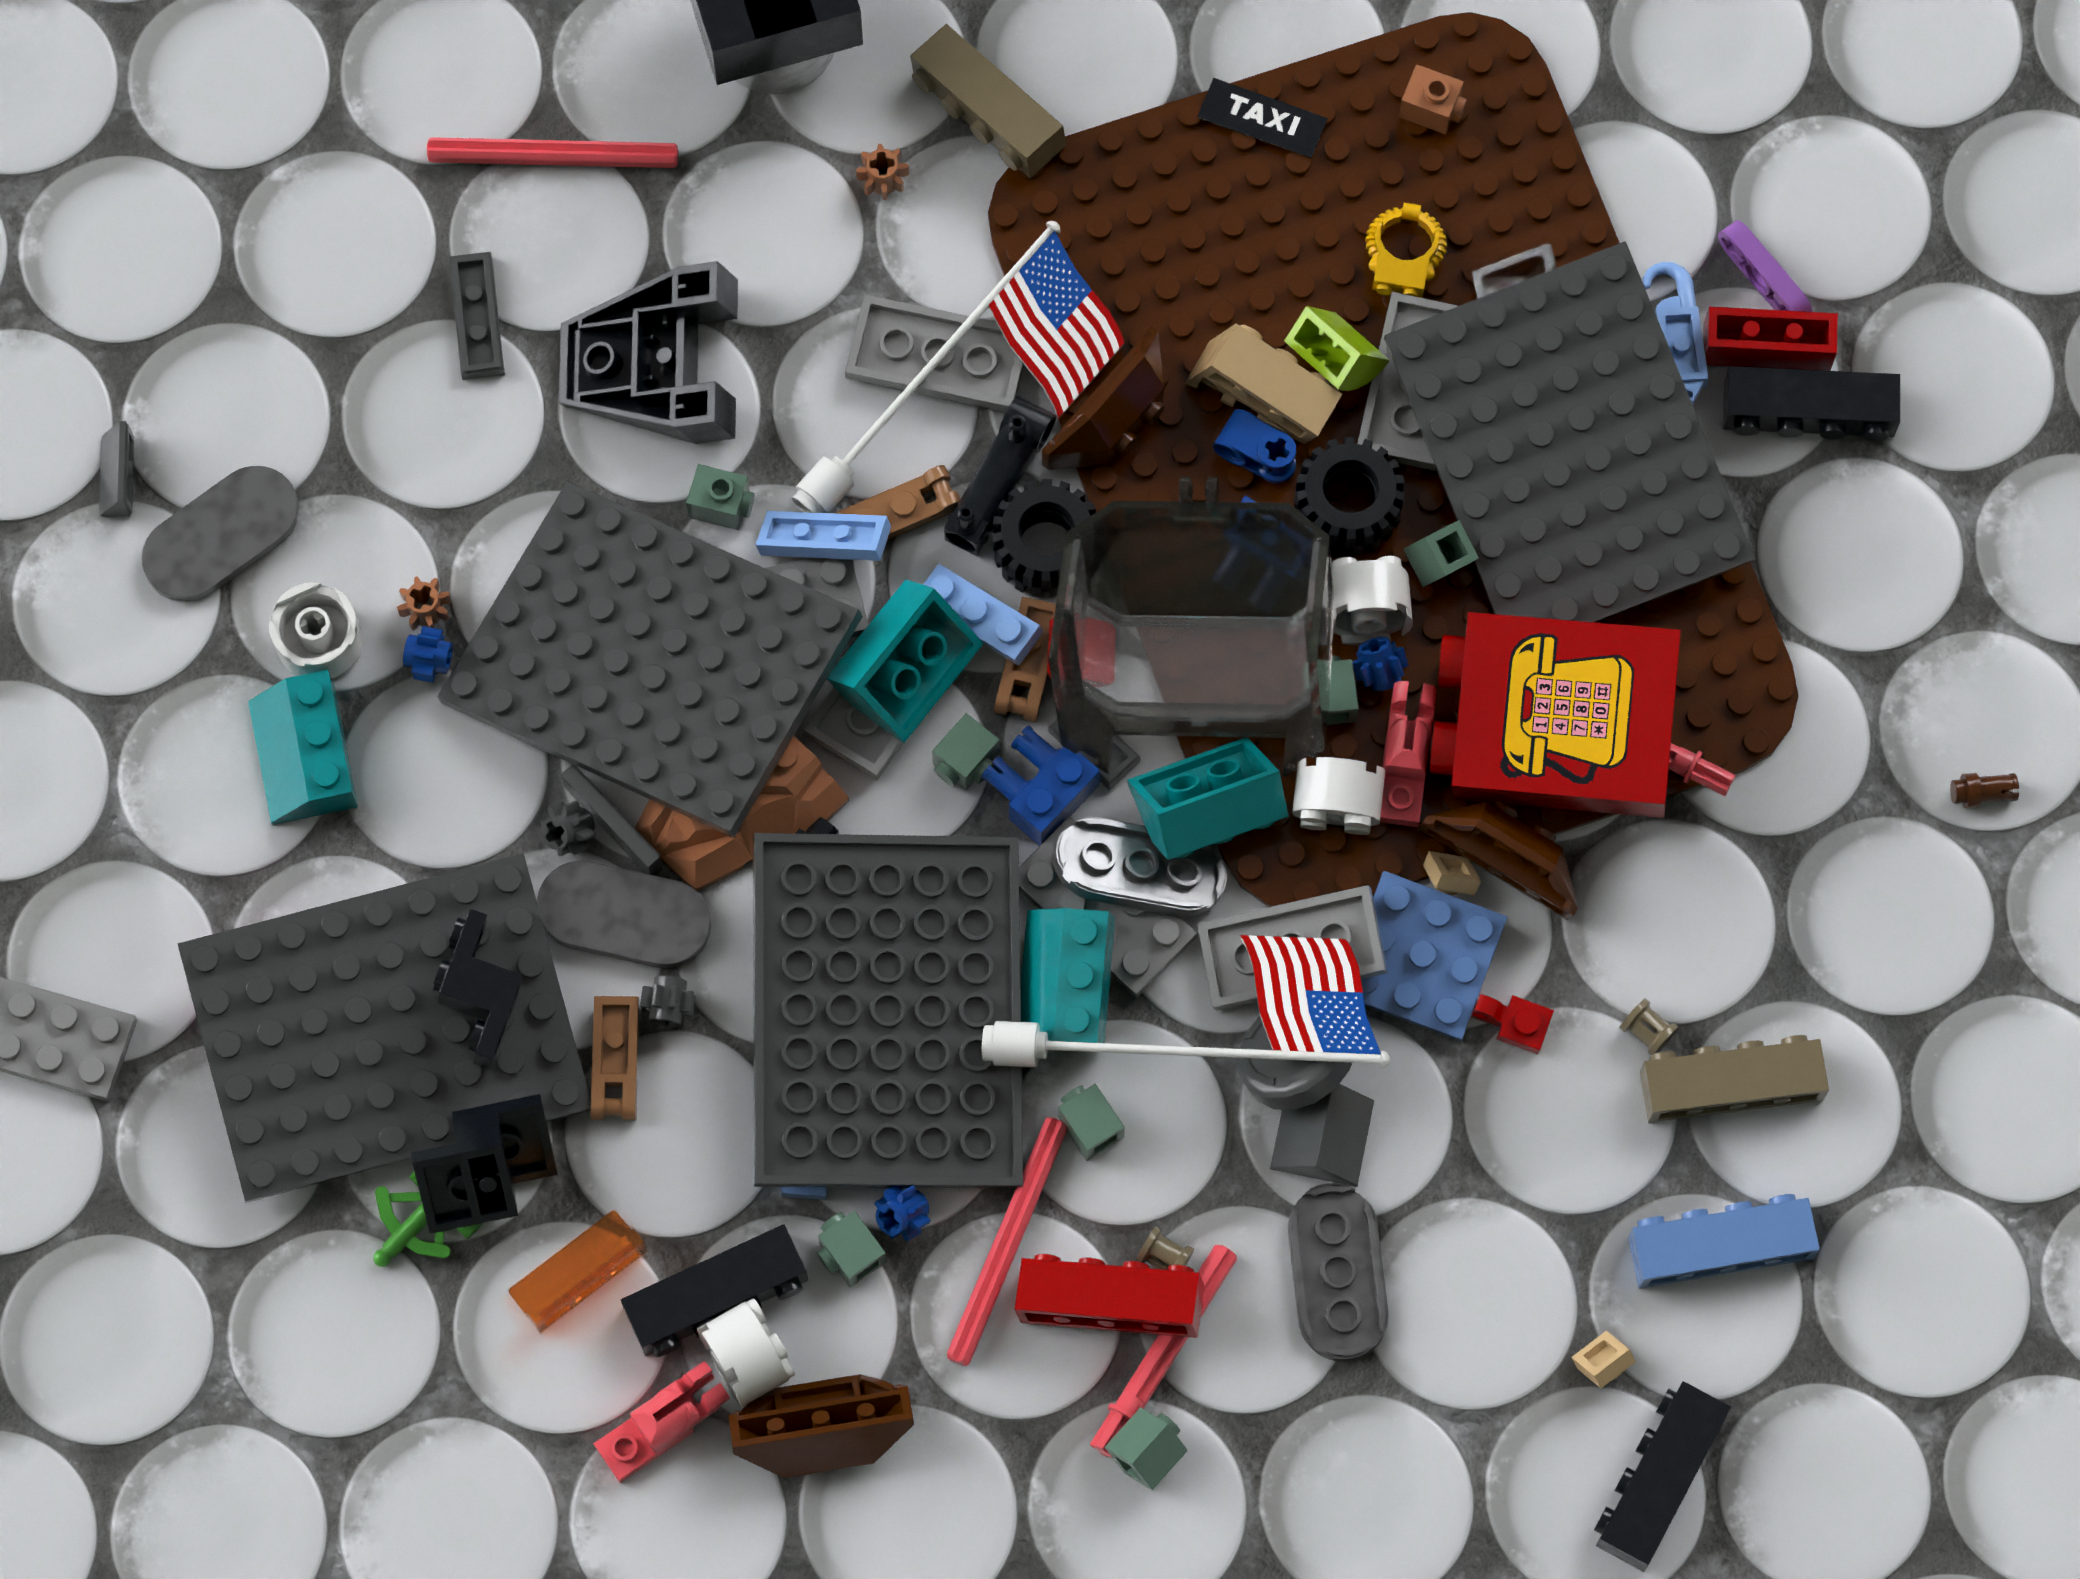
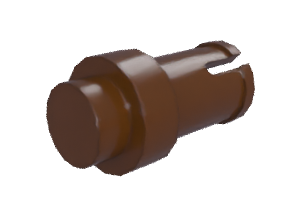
(1974, 790)

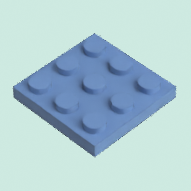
(1432, 953)

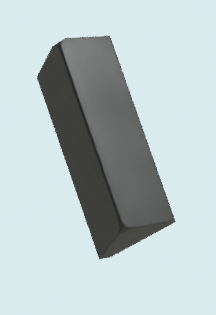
(117, 471)

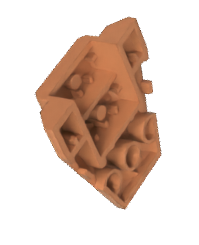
(790, 800)

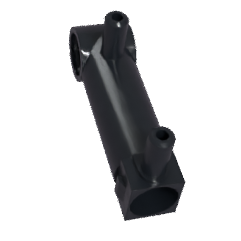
(1019, 438)

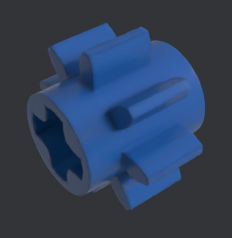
(427, 654)
(1379, 663)
(902, 1212)

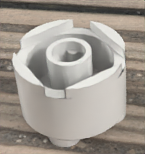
(1370, 599)
(309, 608)
(1338, 794)
(746, 1352)

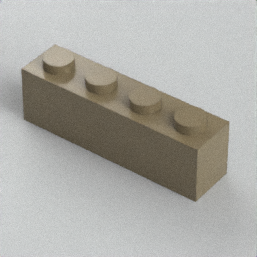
(987, 101)
(1733, 1079)

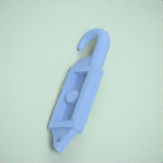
(1682, 327)

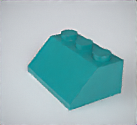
(905, 659)
(302, 748)
(1209, 798)
(1067, 972)

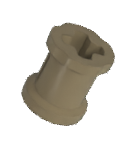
(1644, 1013)
(1163, 1252)

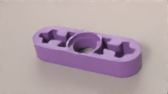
(1762, 269)

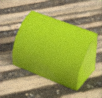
(1335, 349)

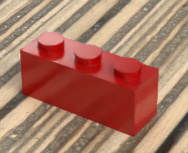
(1770, 338)

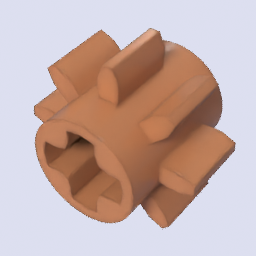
(886, 160)
(420, 593)

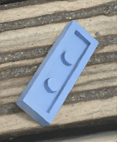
(823, 535)
(990, 619)

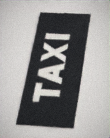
(1262, 117)

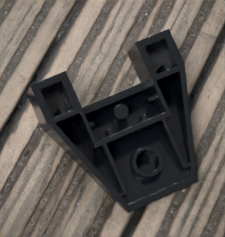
(640, 356)

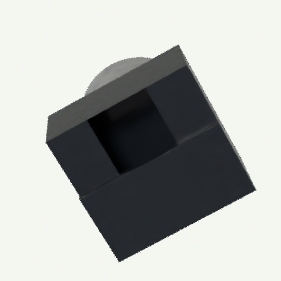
(775, 42)

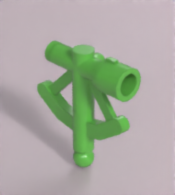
(405, 1233)

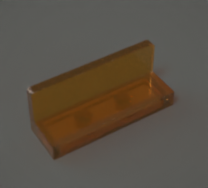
(577, 1270)

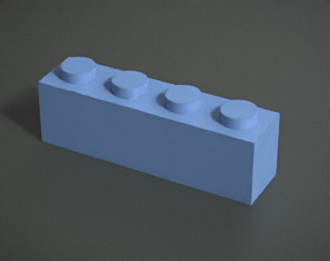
(1723, 1241)

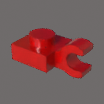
(1520, 1023)

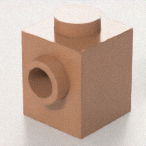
(1432, 99)

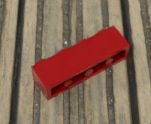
(1109, 1296)

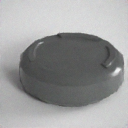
(1286, 1082)

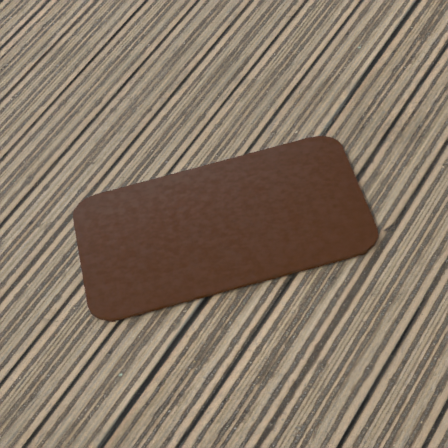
(1223, 229)

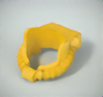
(1404, 275)

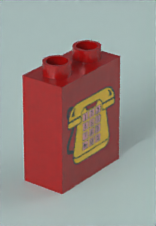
(1559, 714)

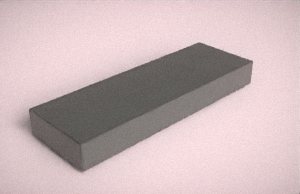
(476, 315)
(612, 820)

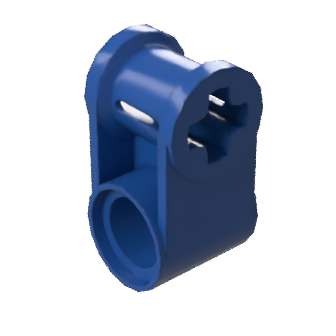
(1252, 443)

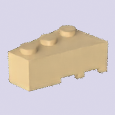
(1266, 382)

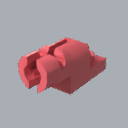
(1406, 756)
(660, 1423)

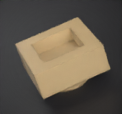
(1451, 873)
(1603, 1359)

